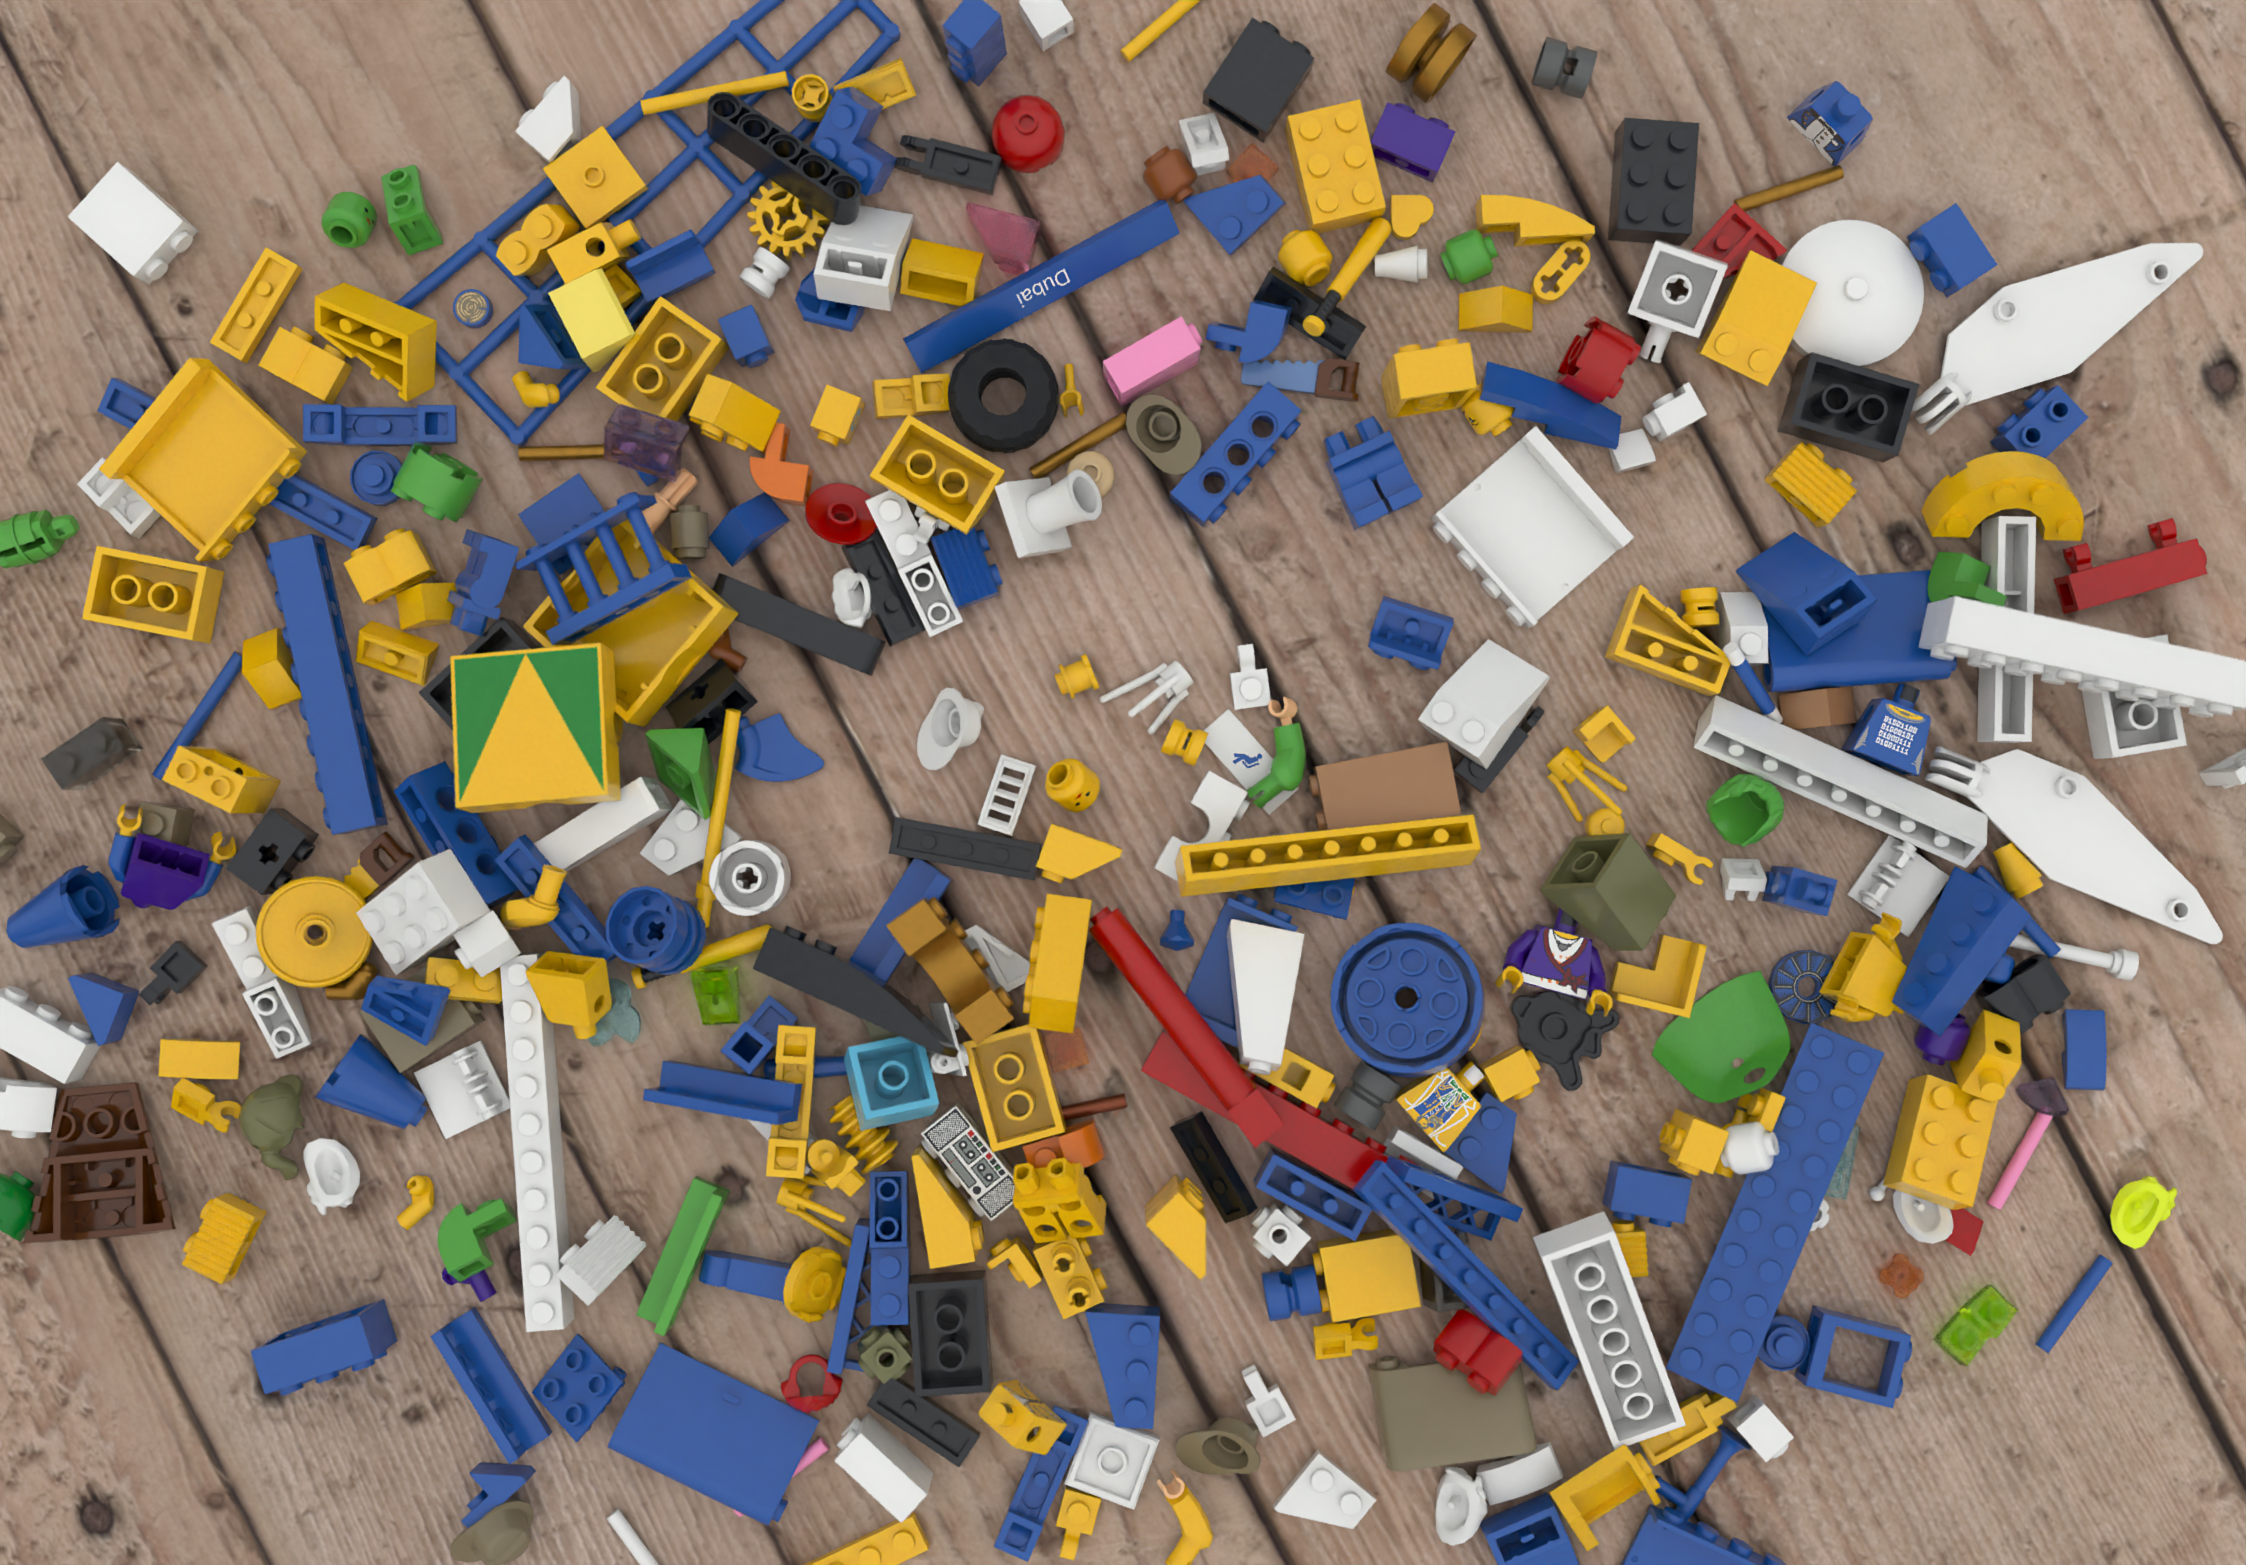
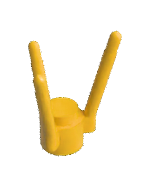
(1570, 765)
(797, 1197)

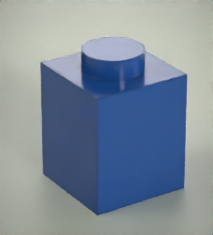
(746, 337)

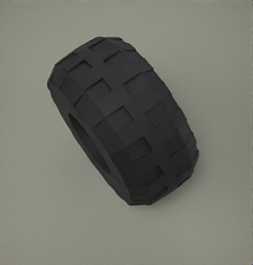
(1003, 360)

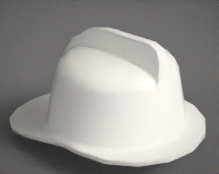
(948, 727)

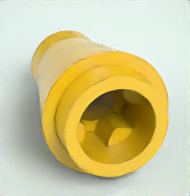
(2017, 872)

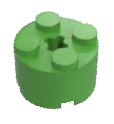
(437, 482)

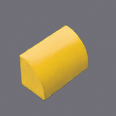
(941, 272)

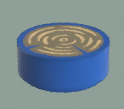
(472, 308)

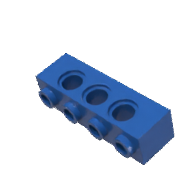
(1266, 406)
(440, 829)

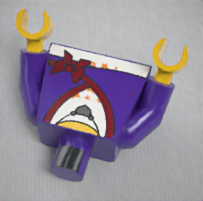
(1557, 962)

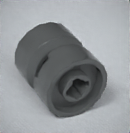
(1551, 64)
(1367, 1095)

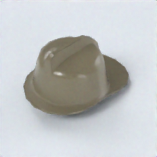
(1164, 433)
(1222, 1449)
(497, 1536)

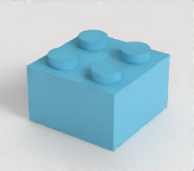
(890, 1082)

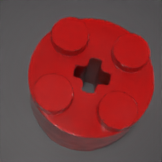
(1597, 361)

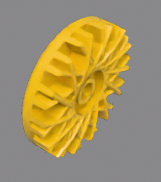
(309, 960)

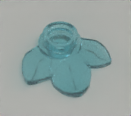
(620, 1019)

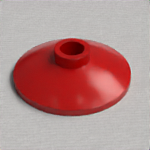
(837, 503)

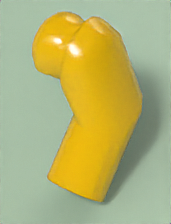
(535, 394)

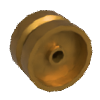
(1428, 51)

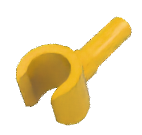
(1071, 395)

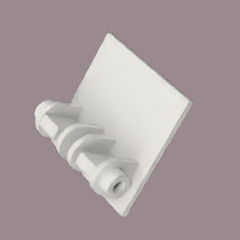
(1898, 883)
(947, 1023)
(463, 1089)

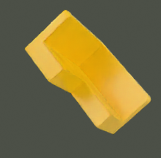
(1669, 984)

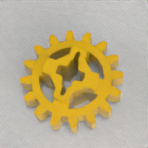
(783, 232)

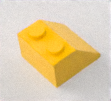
(1073, 854)

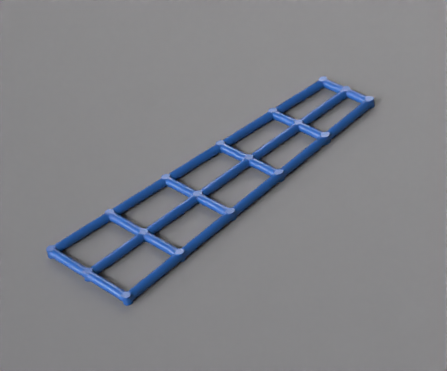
(696, 148)

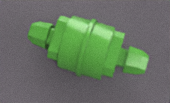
(33, 537)

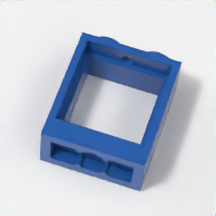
(1821, 1333)

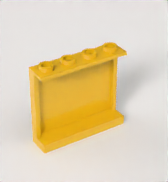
(205, 458)

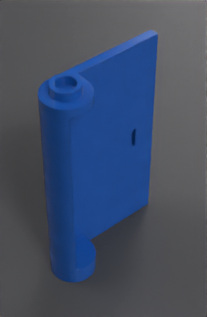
(1870, 652)
(714, 1434)

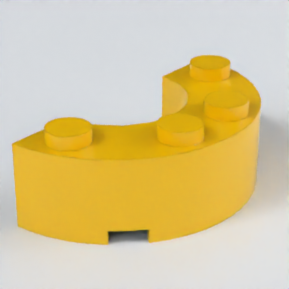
(2003, 483)

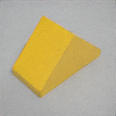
(1495, 310)
(425, 605)
(268, 668)

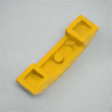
(795, 1064)

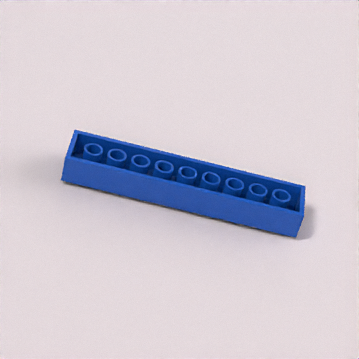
(1774, 1213)

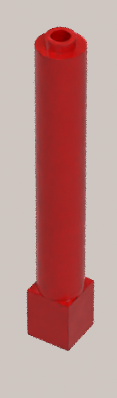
(1185, 1025)

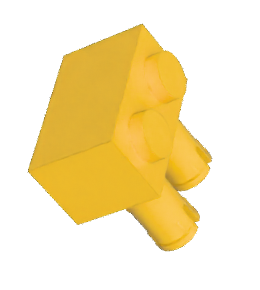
(1071, 1274)

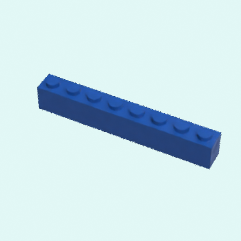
(326, 684)

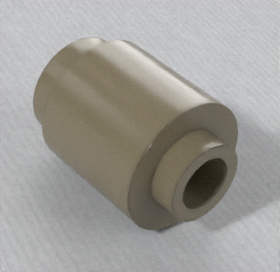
(689, 532)

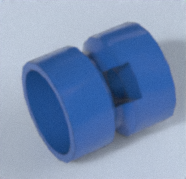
(1291, 1292)

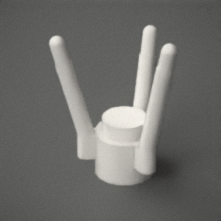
(1172, 681)

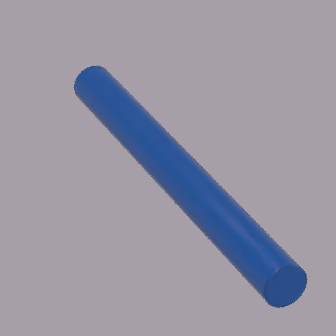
(202, 711)

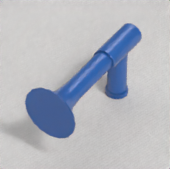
(1688, 1502)

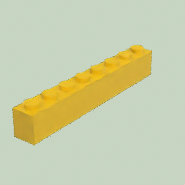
(1326, 855)

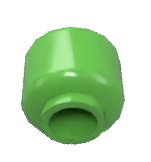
(349, 220)
(1469, 256)

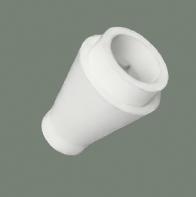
(1403, 264)

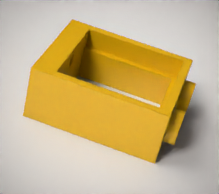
(214, 779)

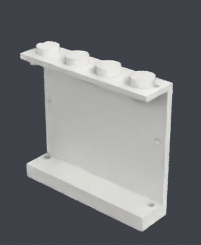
(1530, 528)

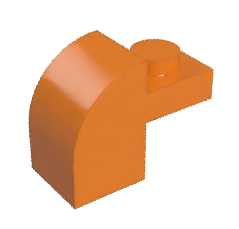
(781, 479)
(1077, 1144)

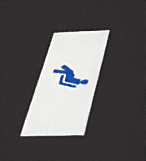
(1242, 755)

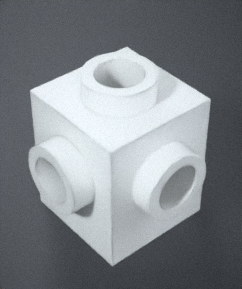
(1282, 1245)

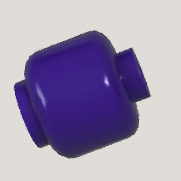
(1948, 1046)

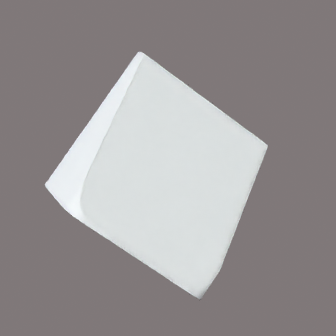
(1632, 451)

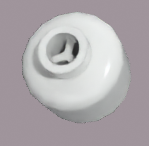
(1749, 1148)

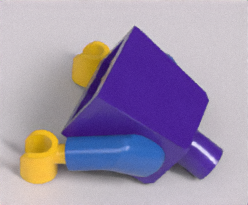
(163, 871)

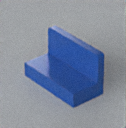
(670, 267)

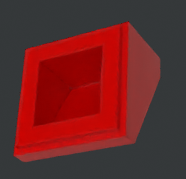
(1965, 1231)

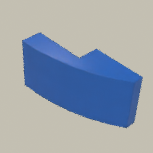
(2084, 1049)

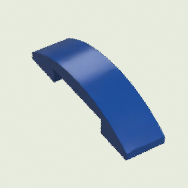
(379, 425)
(1038, 1488)

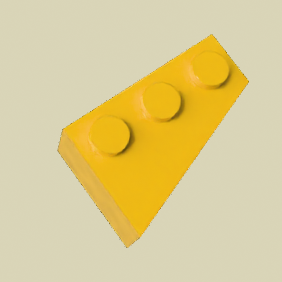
(382, 335)
(1665, 646)

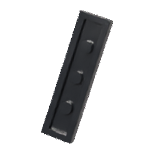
(965, 848)

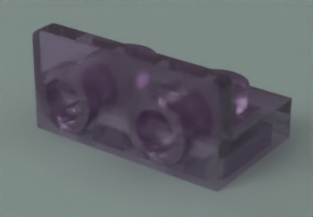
(645, 442)

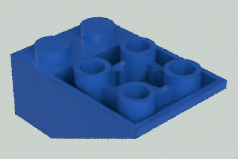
(1807, 591)
(1529, 1535)

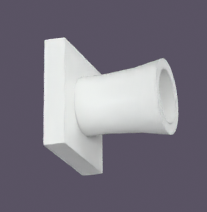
(1041, 511)

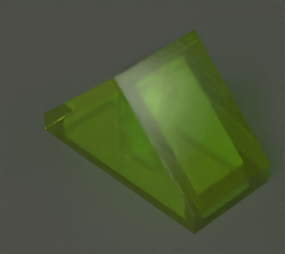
(717, 994)

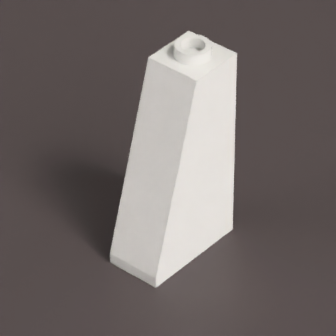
(605, 824)
(1263, 986)

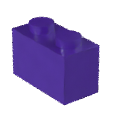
(1411, 141)

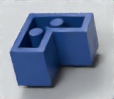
(845, 141)

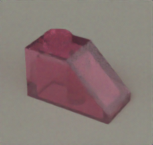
(1006, 236)

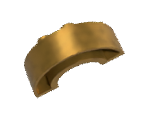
(953, 967)

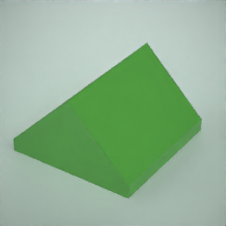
(684, 765)

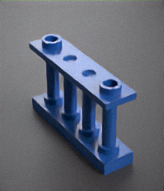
(632, 591)

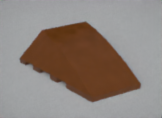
(100, 1170)

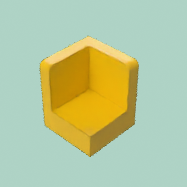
(1603, 733)

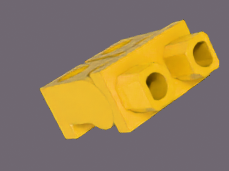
(1057, 1198)

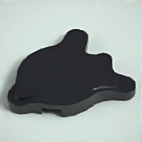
(1561, 1032)

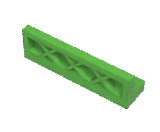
(682, 1254)

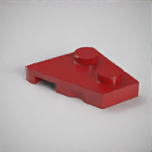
(1734, 237)

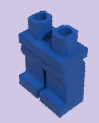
(1372, 461)
(482, 582)

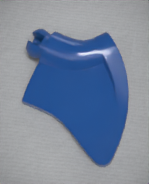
(772, 752)

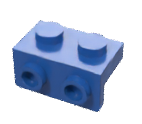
(1409, 633)

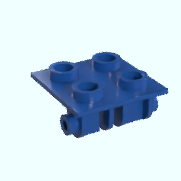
(560, 513)
(1323, 897)
(578, 1387)

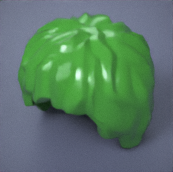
(1745, 809)

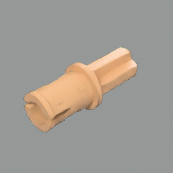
(669, 499)

